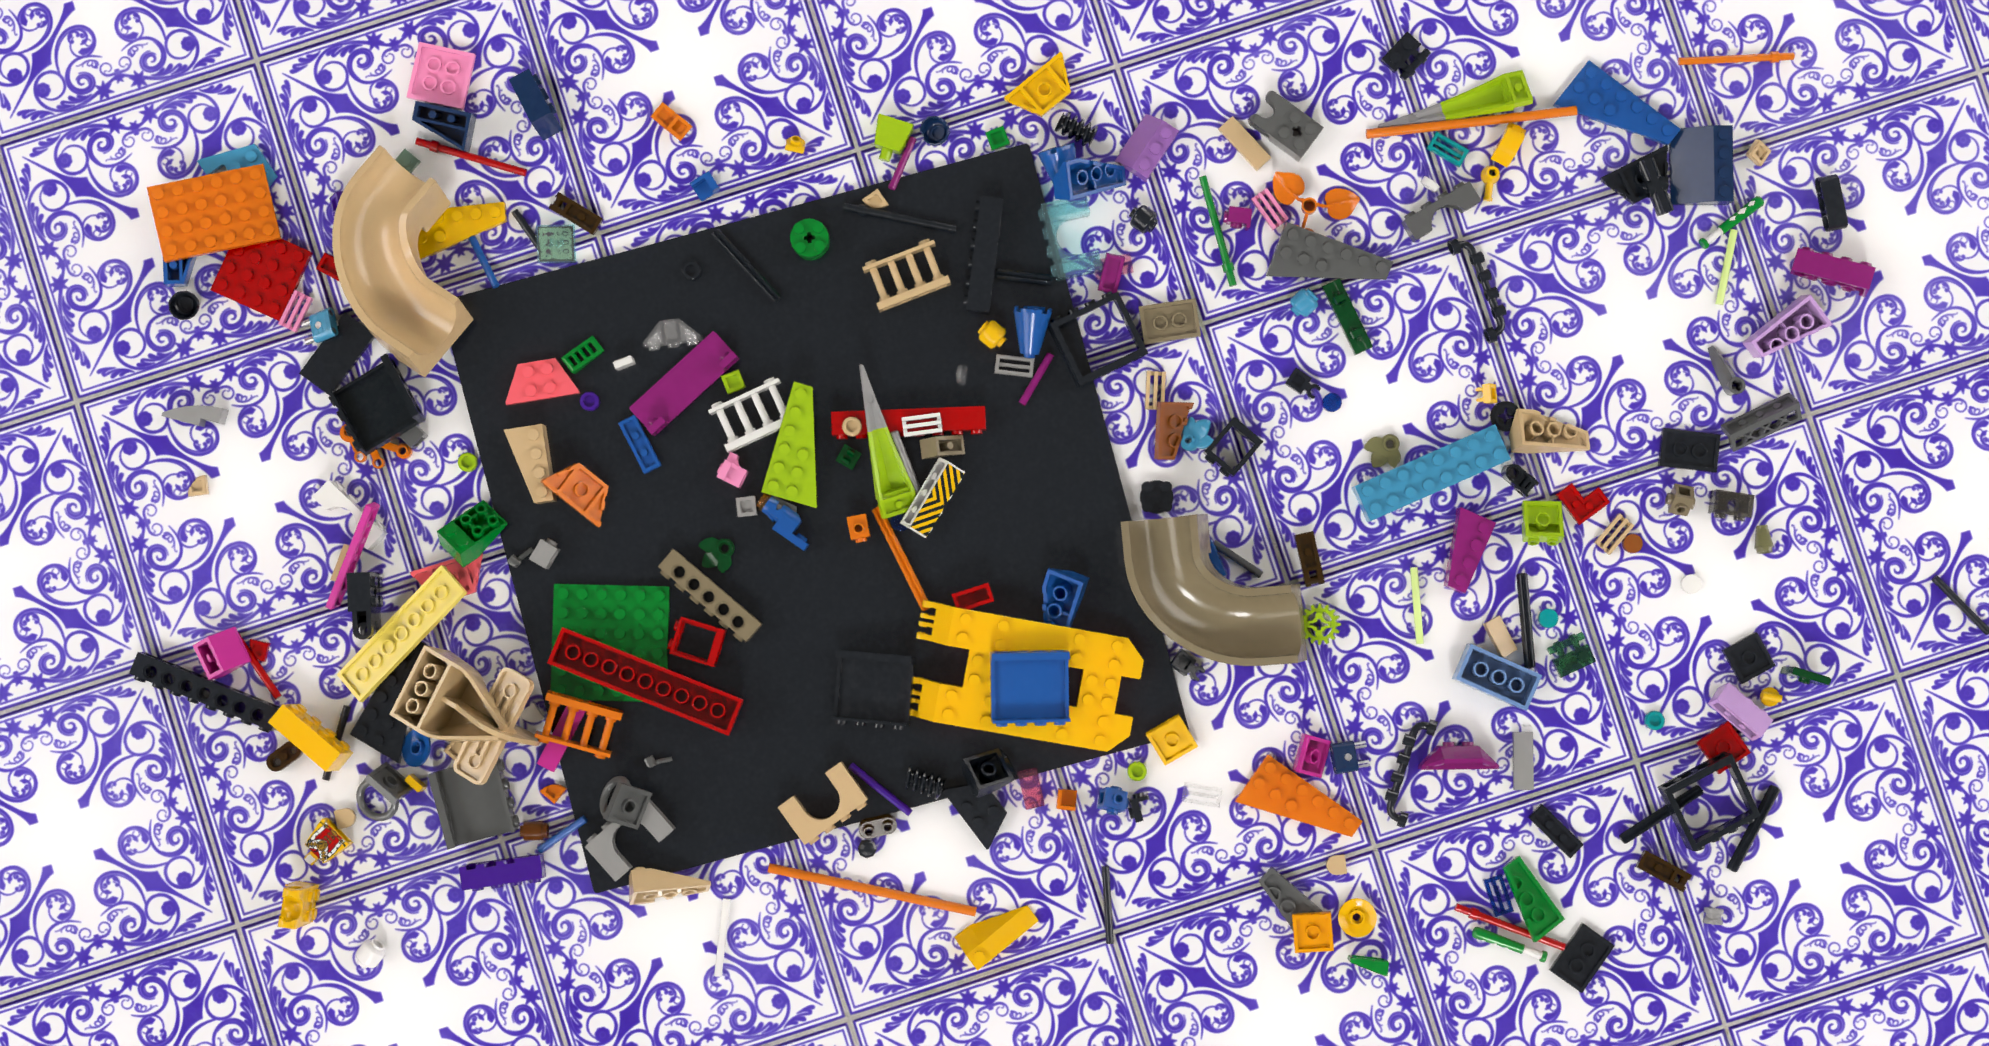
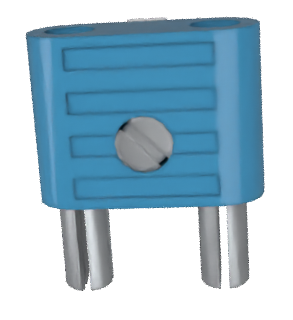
(322, 325)

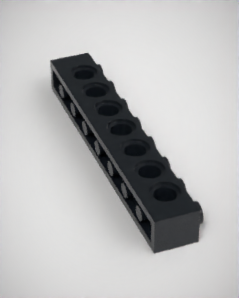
(141, 670)

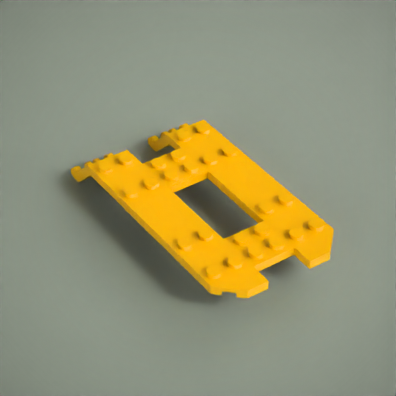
(1098, 654)

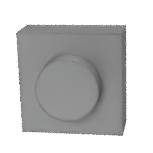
(746, 506)

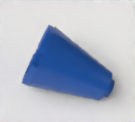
(1054, 157)
(1031, 328)

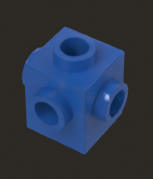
(1113, 800)

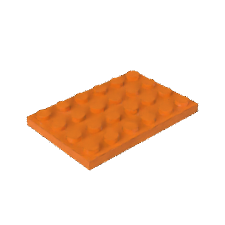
(213, 213)

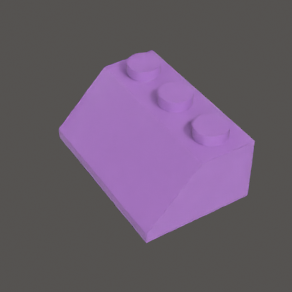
(1147, 146)

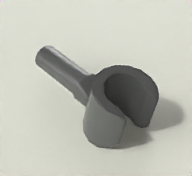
(515, 561)
(651, 762)

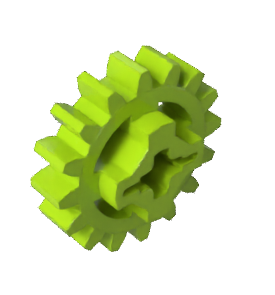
(1320, 615)

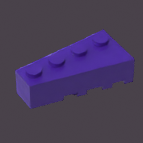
(502, 871)

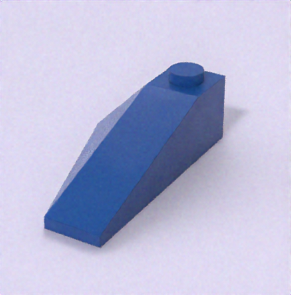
(1086, 177)

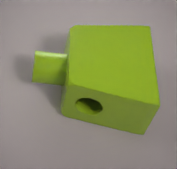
(891, 136)

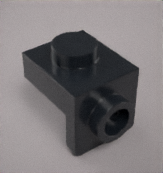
(1134, 810)

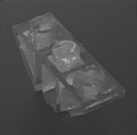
(671, 334)

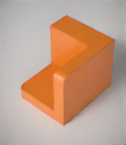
(1066, 799)

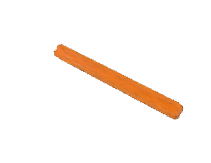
(901, 558)

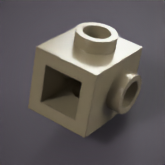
(1680, 499)

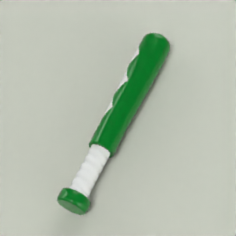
(1732, 221)
(1498, 940)

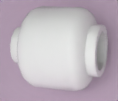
(370, 953)

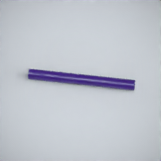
(880, 789)

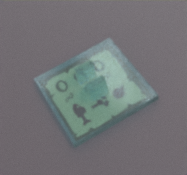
(556, 243)

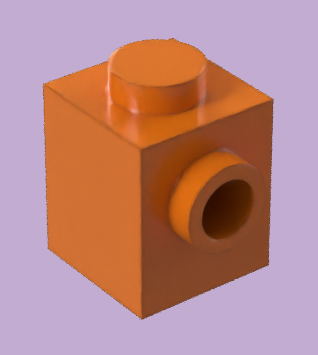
(858, 528)

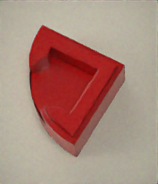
(259, 649)

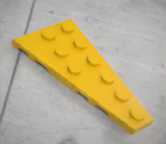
(460, 224)

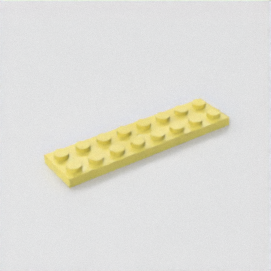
(402, 633)

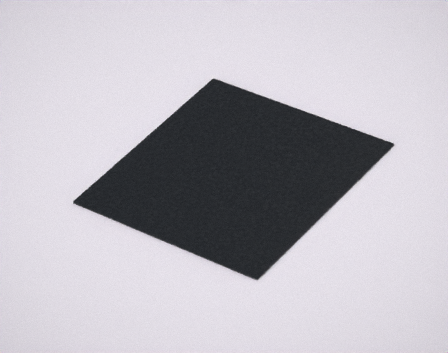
(1031, 499)

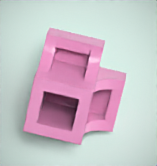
(731, 471)

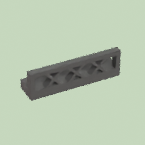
(1762, 417)

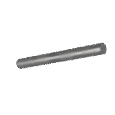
(905, 460)

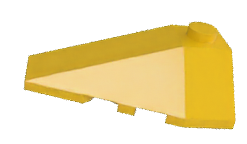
(990, 937)

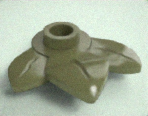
(1382, 453)

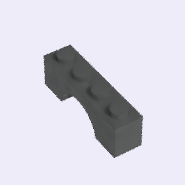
(1460, 199)

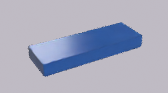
(639, 444)

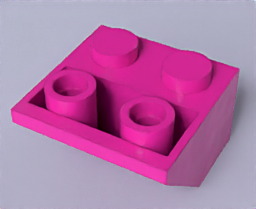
(222, 653)

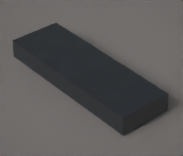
(1555, 831)

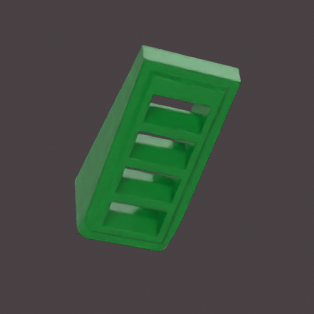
(566, 358)
(1374, 964)

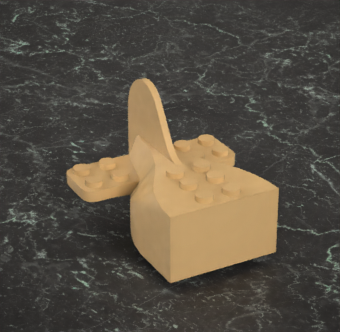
(451, 703)

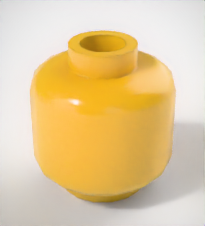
(992, 334)

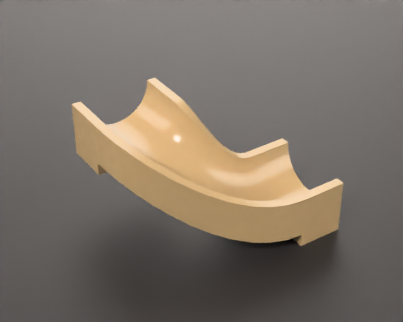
(381, 264)

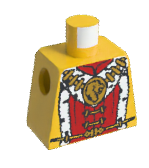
(326, 842)

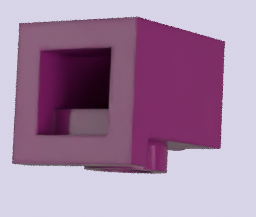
(1238, 217)

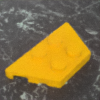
(1043, 88)

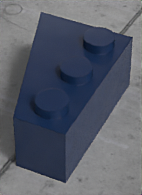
(535, 104)
(448, 123)

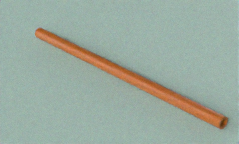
(1471, 122)
(872, 889)

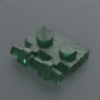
(1573, 660)

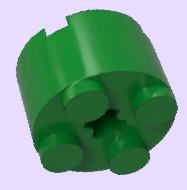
(802, 231)

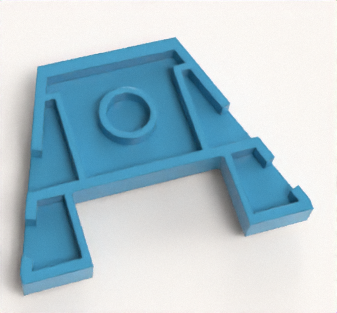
(237, 159)

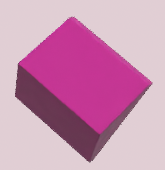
(1311, 755)

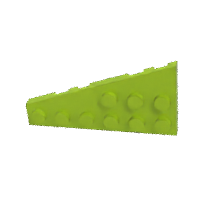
(792, 463)

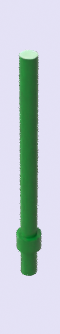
(1227, 266)

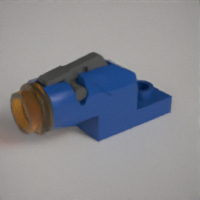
(785, 517)

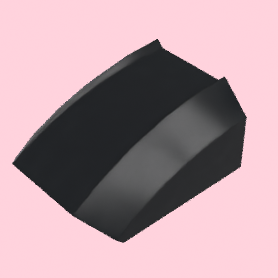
(988, 772)

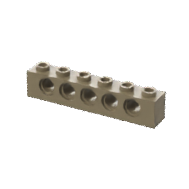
(675, 560)

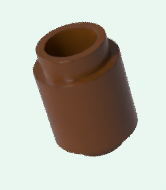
(534, 830)

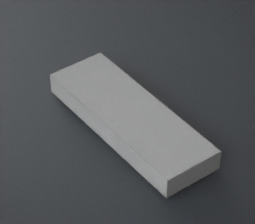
(1523, 761)

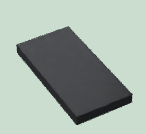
(338, 354)

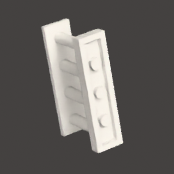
(751, 434)

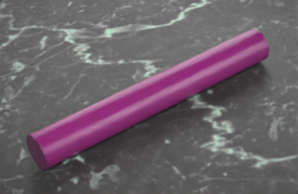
(902, 163)
(1036, 378)

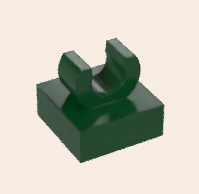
(848, 457)

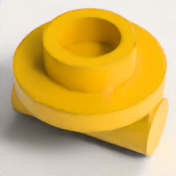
(795, 144)
(1770, 696)

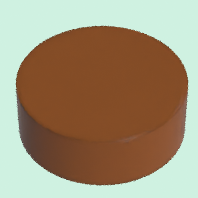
(1632, 543)

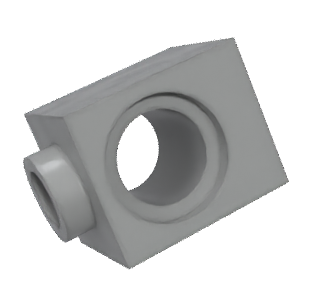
(545, 553)

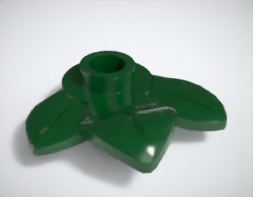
(714, 555)

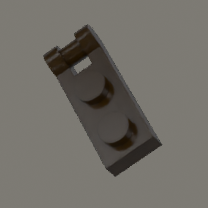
(576, 214)
(1309, 558)
(1663, 870)

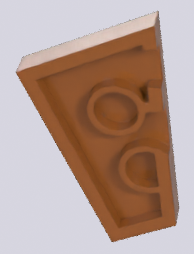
(1170, 421)

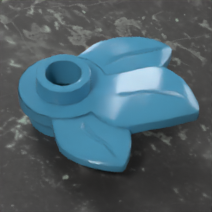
(1198, 433)

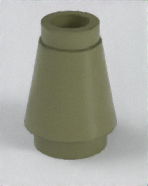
(1763, 540)

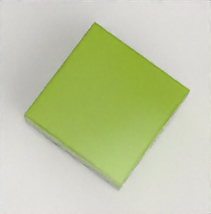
(733, 381)

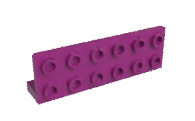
(684, 383)

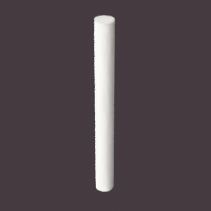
(722, 937)

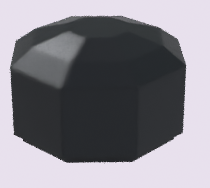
(867, 848)

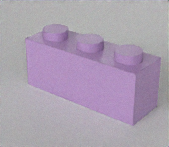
(1740, 711)

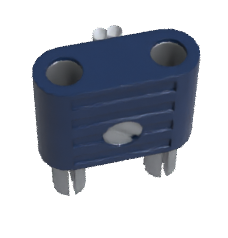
(1345, 758)

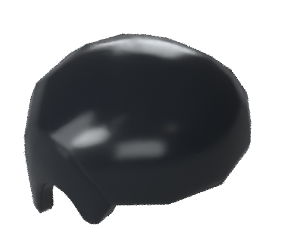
(183, 305)

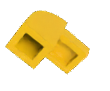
(1508, 144)

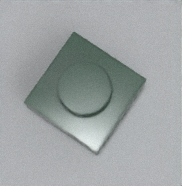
(407, 161)

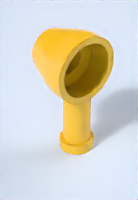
(1489, 181)

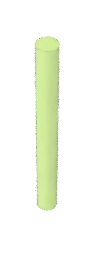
(1726, 267)
(1416, 605)

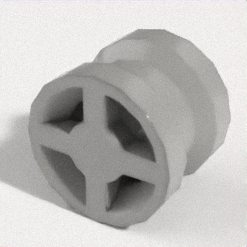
(1713, 916)

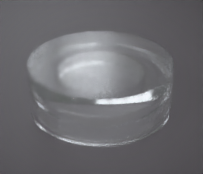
(961, 374)

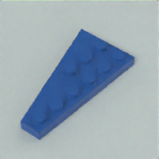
(1612, 104)

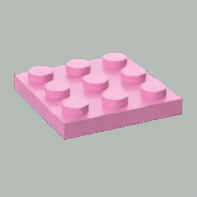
(441, 76)

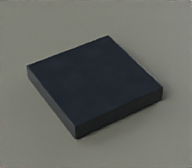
(1748, 657)

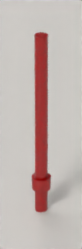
(435, 146)
(1474, 913)

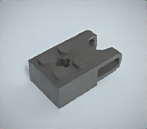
(1281, 125)

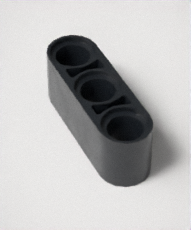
(1831, 202)

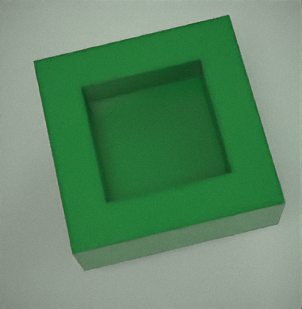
(997, 138)

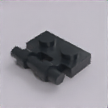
(1401, 51)

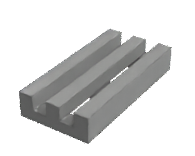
(1013, 373)

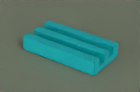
(1443, 155)

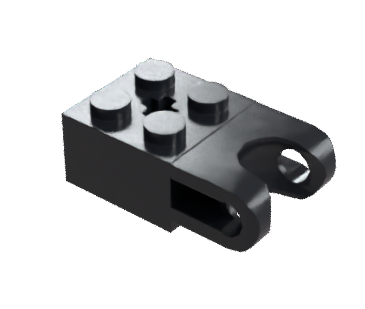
(364, 603)

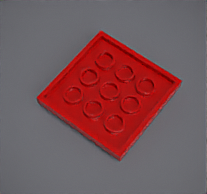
(262, 275)

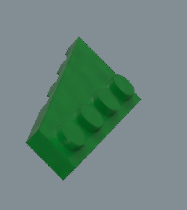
(1534, 903)

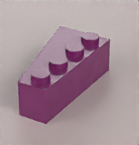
(1833, 270)
(1467, 546)

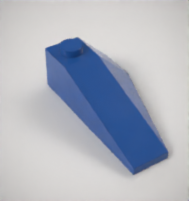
(1062, 596)

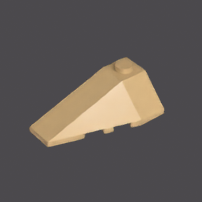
(652, 883)

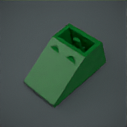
(471, 533)

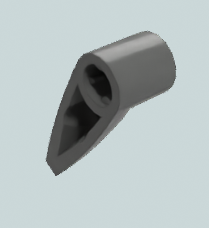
(1725, 373)

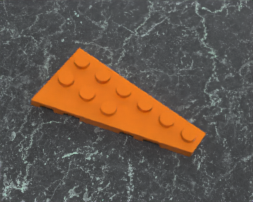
(1288, 795)

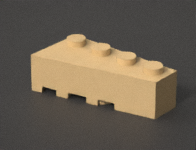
(533, 458)

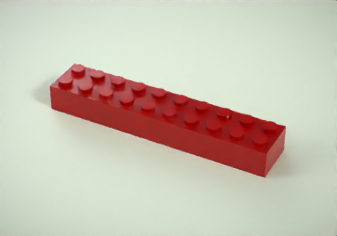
(645, 681)

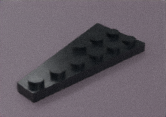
(375, 724)

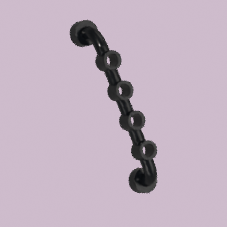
(1483, 277)
(1398, 776)

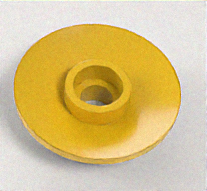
(1364, 924)

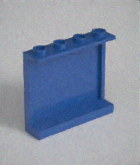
(1029, 687)

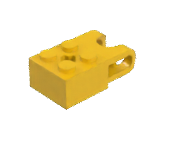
(298, 904)

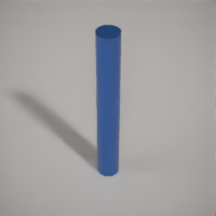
(483, 261)
(562, 834)

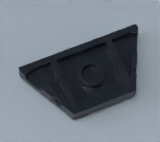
(1628, 180)
(981, 814)

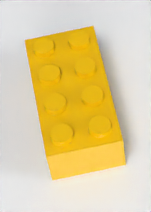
(311, 737)

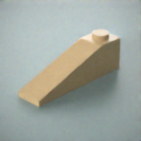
(1541, 434)

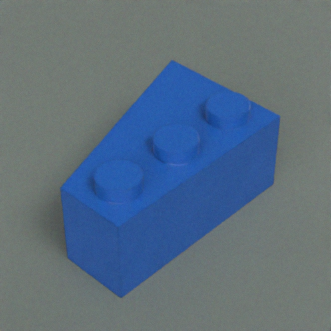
(178, 272)

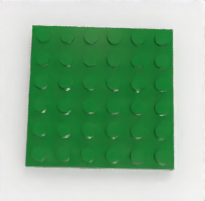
(615, 615)

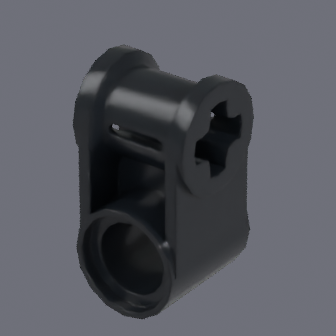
(1522, 482)

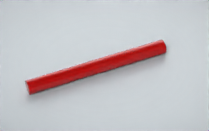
(262, 673)

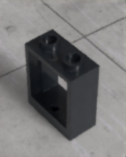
(1244, 432)

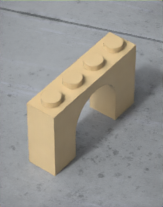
(810, 827)

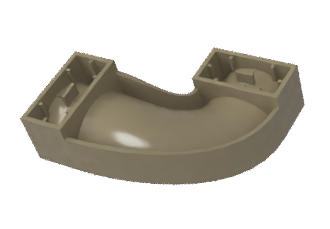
(1199, 606)

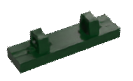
(1347, 317)

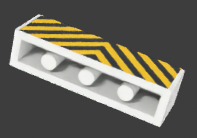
(932, 497)

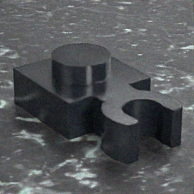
(1300, 382)
(1185, 663)

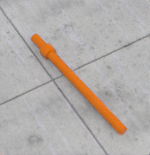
(1772, 57)

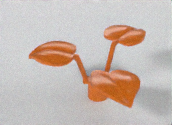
(1290, 186)

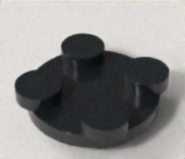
(1156, 496)

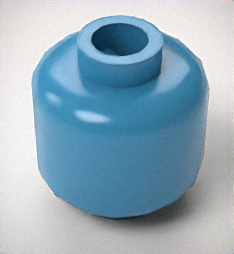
(1304, 302)

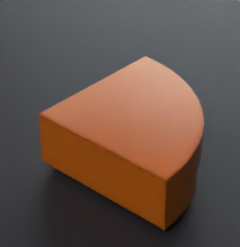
(553, 792)

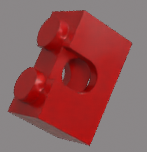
(979, 596)

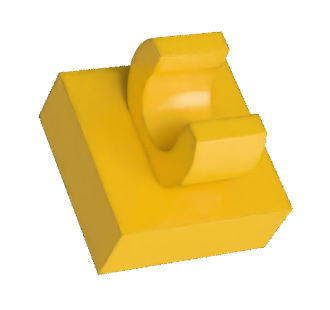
(1489, 393)

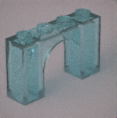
(1066, 264)

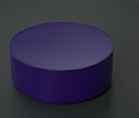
(589, 401)

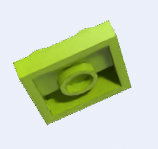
(1542, 522)

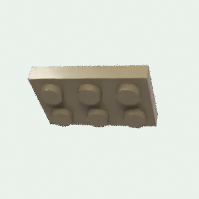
(1169, 321)

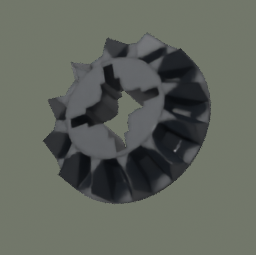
(1499, 409)

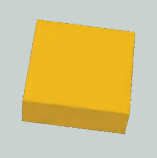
(415, 783)

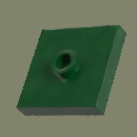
(1805, 676)

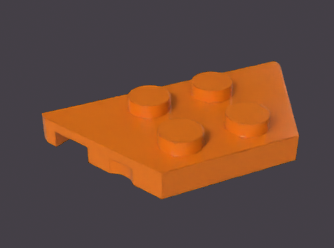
(579, 490)

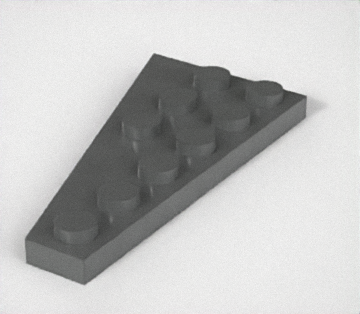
(1317, 256)

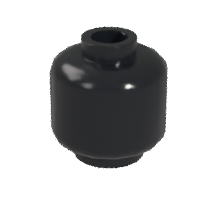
(1143, 219)

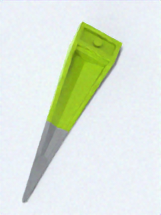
(1494, 96)
(891, 482)

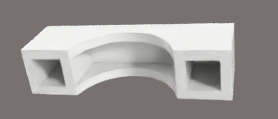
(332, 497)

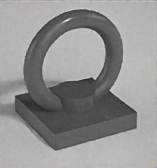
(389, 785)
(626, 803)

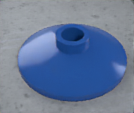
(416, 749)

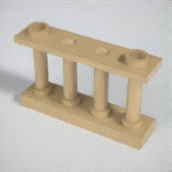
(921, 287)

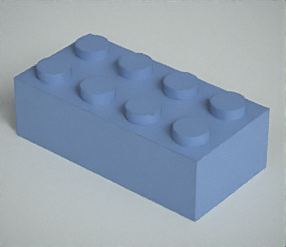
(1497, 677)

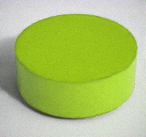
(467, 462)
(1137, 771)

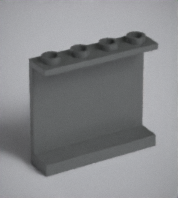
(472, 810)

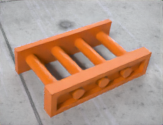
(574, 705)

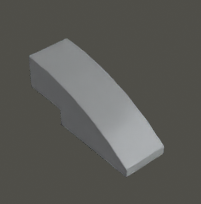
(197, 414)

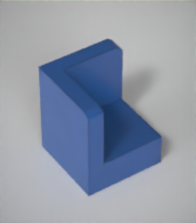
(705, 186)

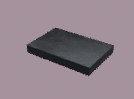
(1689, 450)
(1581, 957)

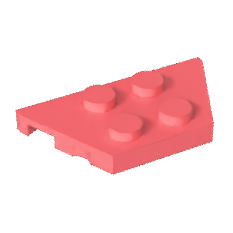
(540, 381)
(466, 576)

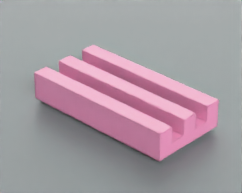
(1261, 195)
(282, 322)

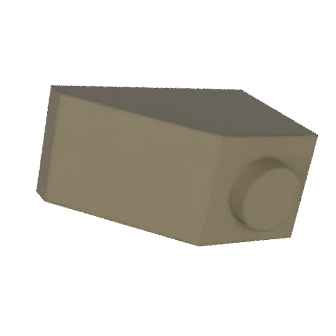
(942, 446)

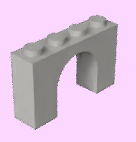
(604, 848)

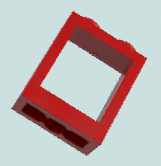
(716, 646)

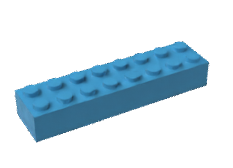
(1431, 473)

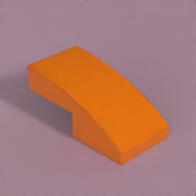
(671, 121)

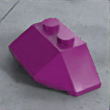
(1457, 757)

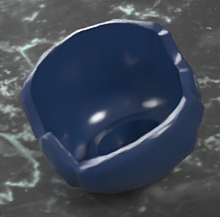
(934, 130)

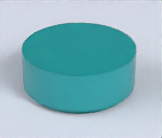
(1548, 618)
(1654, 720)

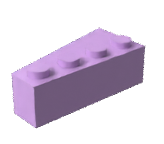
(1792, 324)

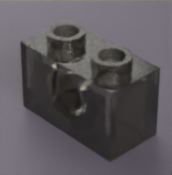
(1742, 502)

